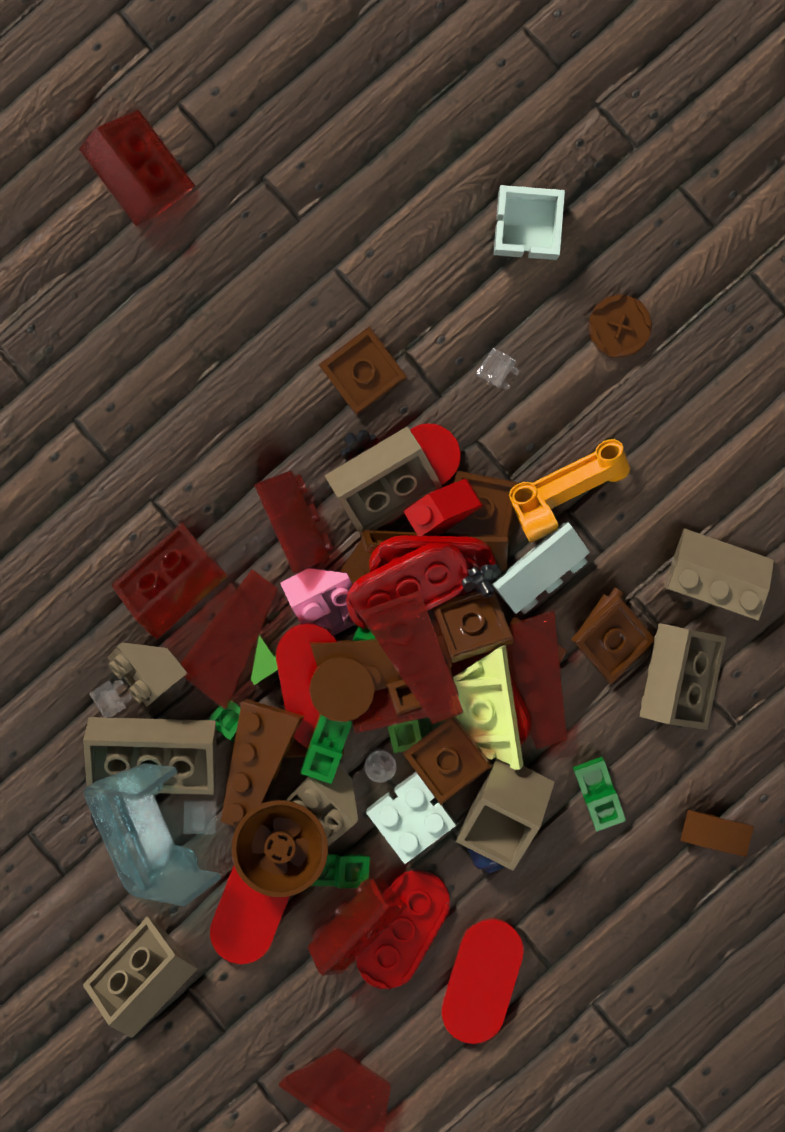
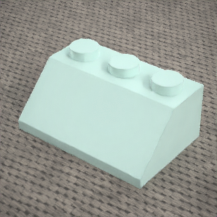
(541, 569)

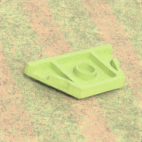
(490, 708)

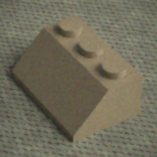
(383, 481)
(720, 574)
(682, 677)
(139, 978)

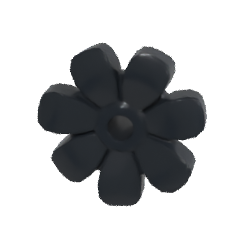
(358, 444)
(481, 580)

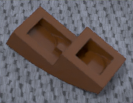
(717, 833)

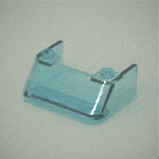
(140, 839)

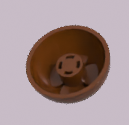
(271, 869)

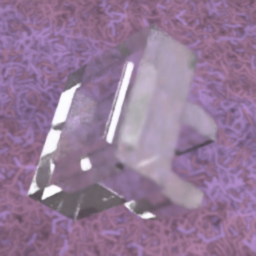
(496, 368)
(108, 700)
(200, 817)

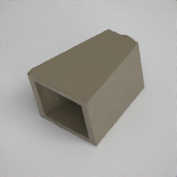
(506, 813)

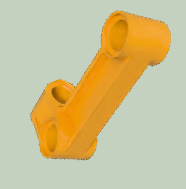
(536, 499)

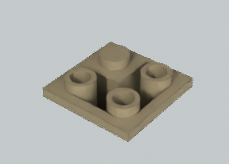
(146, 670)
(330, 803)

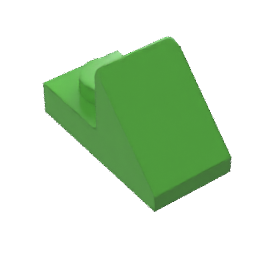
(264, 661)

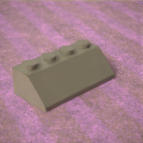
(124, 743)

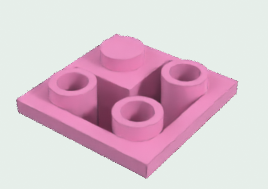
(320, 598)

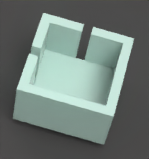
(529, 222)
(410, 820)

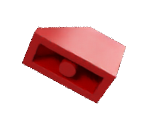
(443, 508)

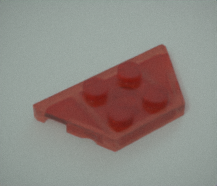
(341, 1091)

